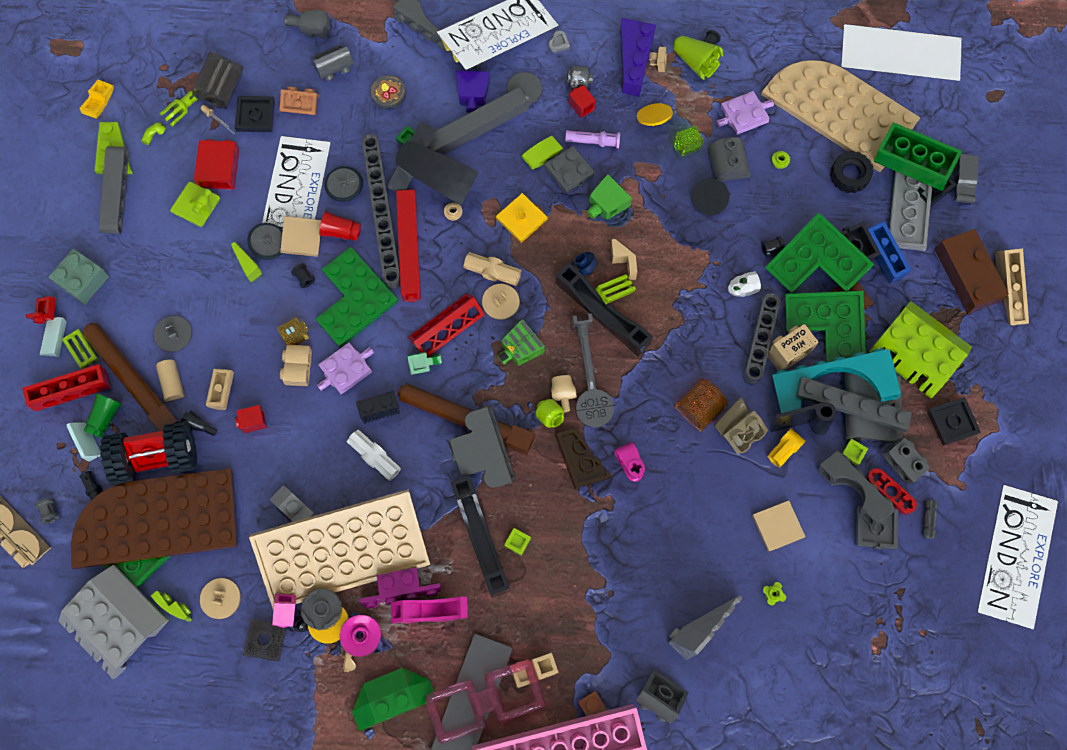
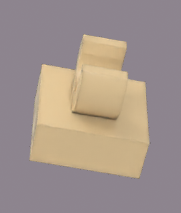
(659, 59)

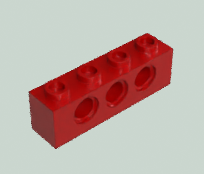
(66, 388)

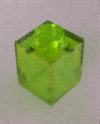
(688, 141)

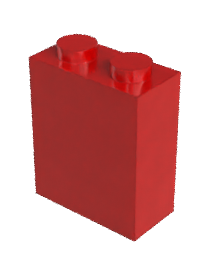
(216, 164)

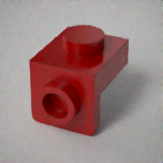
(44, 310)

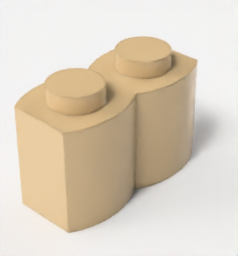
(297, 365)

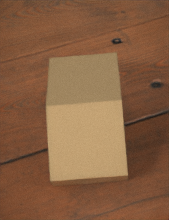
(621, 254)
(543, 667)

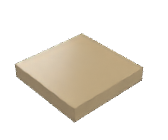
(300, 236)
(778, 526)

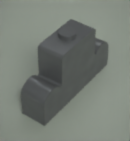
(483, 449)

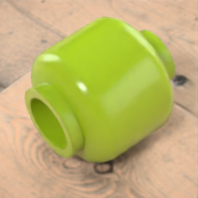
(549, 413)

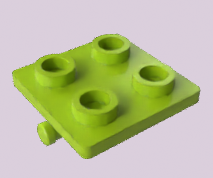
(195, 204)

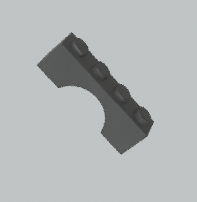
(838, 471)

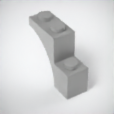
(291, 505)

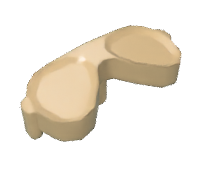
(348, 664)

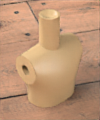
(563, 390)

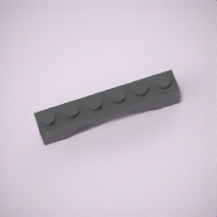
(411, 14)

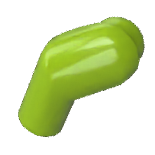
(150, 131)

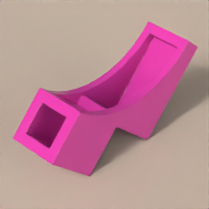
(429, 610)

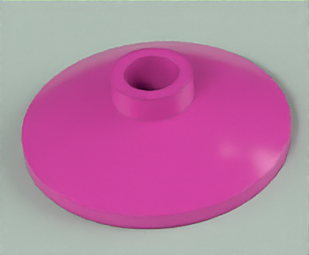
(370, 635)

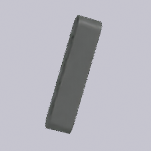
(113, 190)
(757, 346)

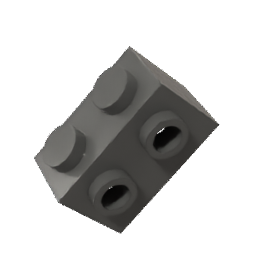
(905, 460)

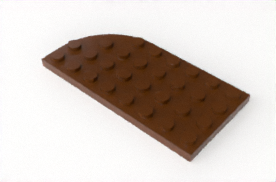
(156, 519)

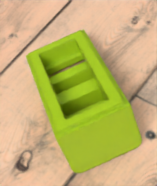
(249, 267)

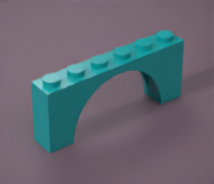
(874, 367)

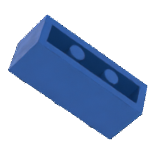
(891, 258)

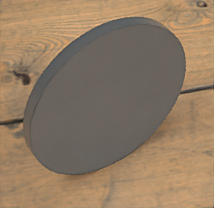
(172, 333)

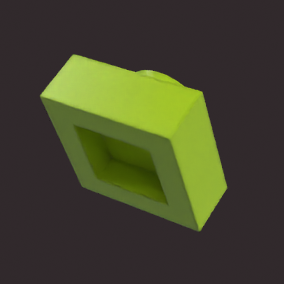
(855, 452)
(517, 541)

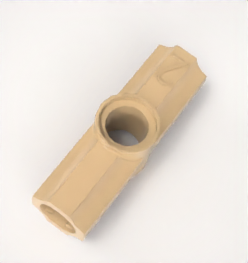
(492, 268)

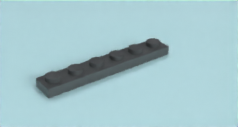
(854, 404)

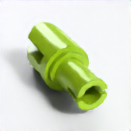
(180, 106)

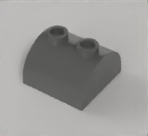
(332, 61)
(729, 159)
(661, 697)

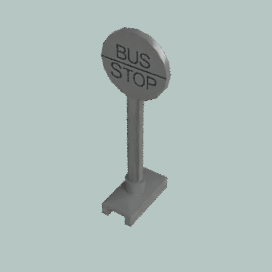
(593, 406)

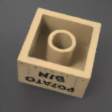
(791, 348)

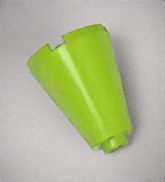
(698, 55)

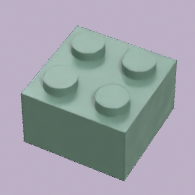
(78, 276)

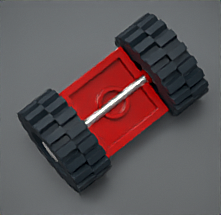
(126, 455)

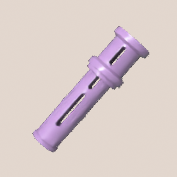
(601, 138)

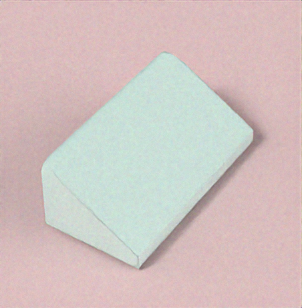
(53, 337)
(84, 441)

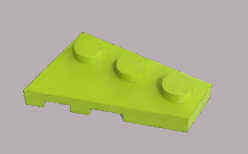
(108, 135)

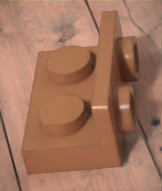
(299, 102)

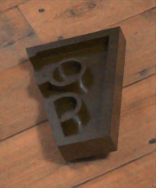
(580, 461)

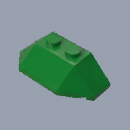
(390, 697)

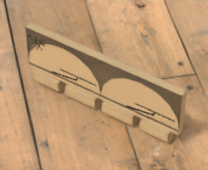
(19, 537)

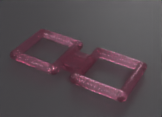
(484, 701)

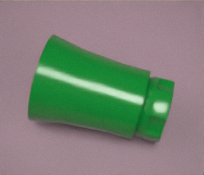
(101, 415)

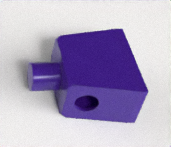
(472, 88)

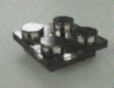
(273, 649)

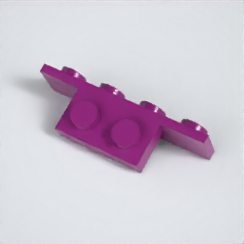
(399, 586)

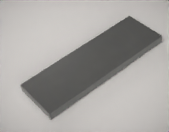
(482, 658)

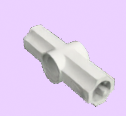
(373, 455)

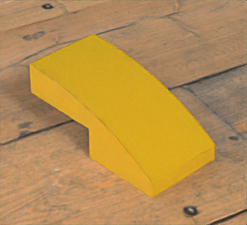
(98, 98)

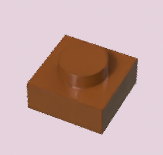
(592, 704)

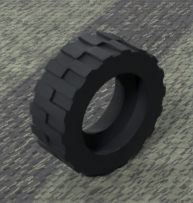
(858, 160)

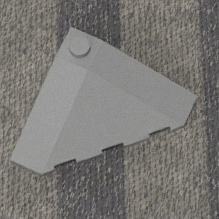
(695, 635)

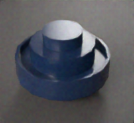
(585, 263)

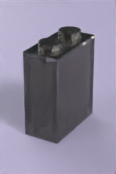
(217, 80)

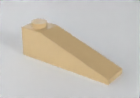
(1012, 272)

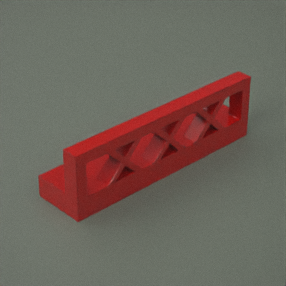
(443, 319)

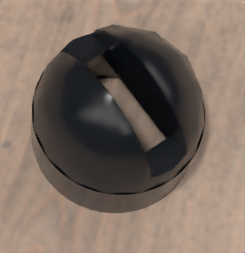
(303, 627)

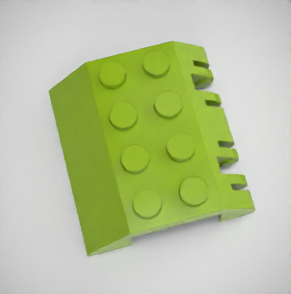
(923, 347)

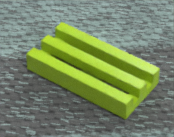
(626, 283)
(88, 361)

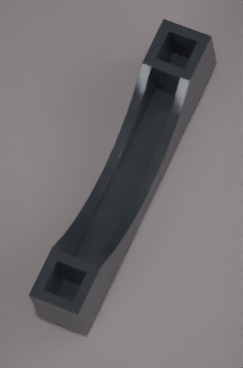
(624, 329)
(480, 536)

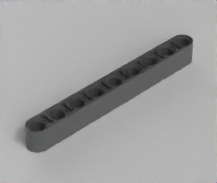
(384, 218)

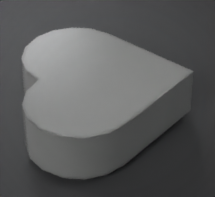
(558, 42)

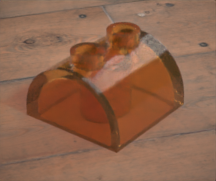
(702, 404)

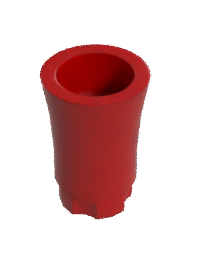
(339, 227)

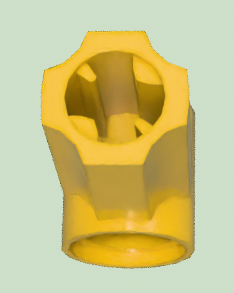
(788, 445)

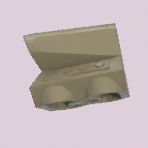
(741, 427)

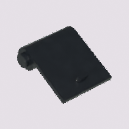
(818, 416)

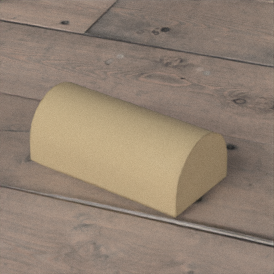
(169, 380)
(219, 389)

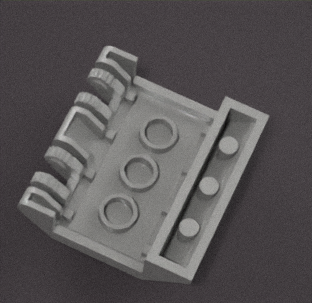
(111, 619)

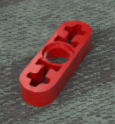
(899, 491)

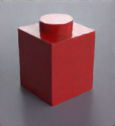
(581, 101)
(250, 419)

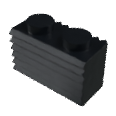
(378, 407)

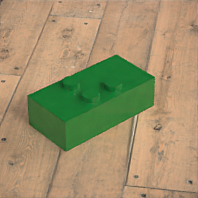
(917, 156)

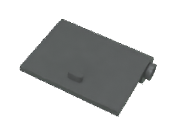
(862, 429)

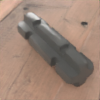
(930, 519)

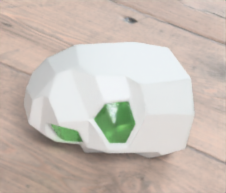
(745, 285)

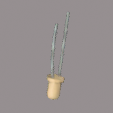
(209, 112)

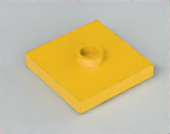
(521, 218)

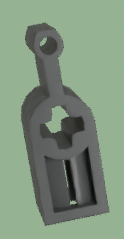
(966, 178)

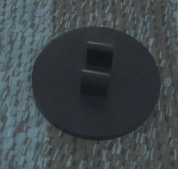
(711, 196)

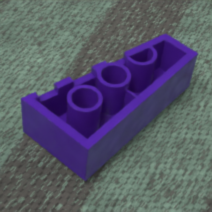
(635, 52)

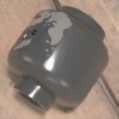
(579, 76)

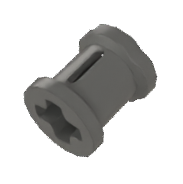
(47, 511)

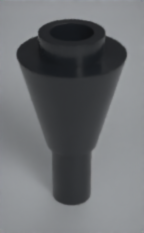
(197, 423)

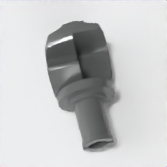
(311, 23)

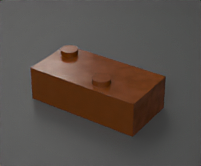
(971, 271)

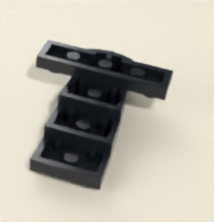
(431, 167)

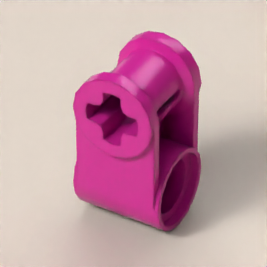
(629, 458)

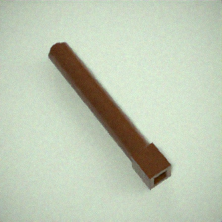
(128, 376)
(513, 436)

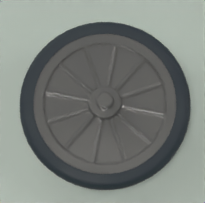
(343, 184)
(265, 241)

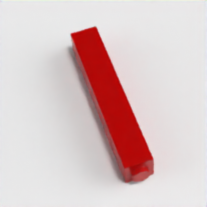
(408, 245)

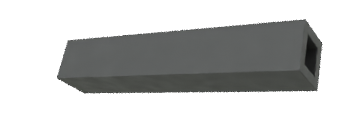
(479, 121)

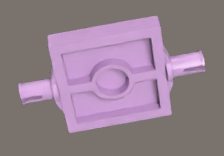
(744, 112)
(345, 368)

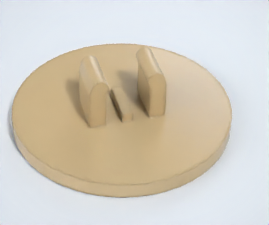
(500, 301)
(220, 598)

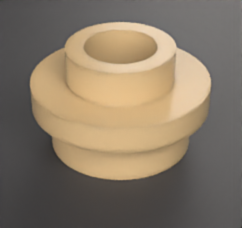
(453, 216)

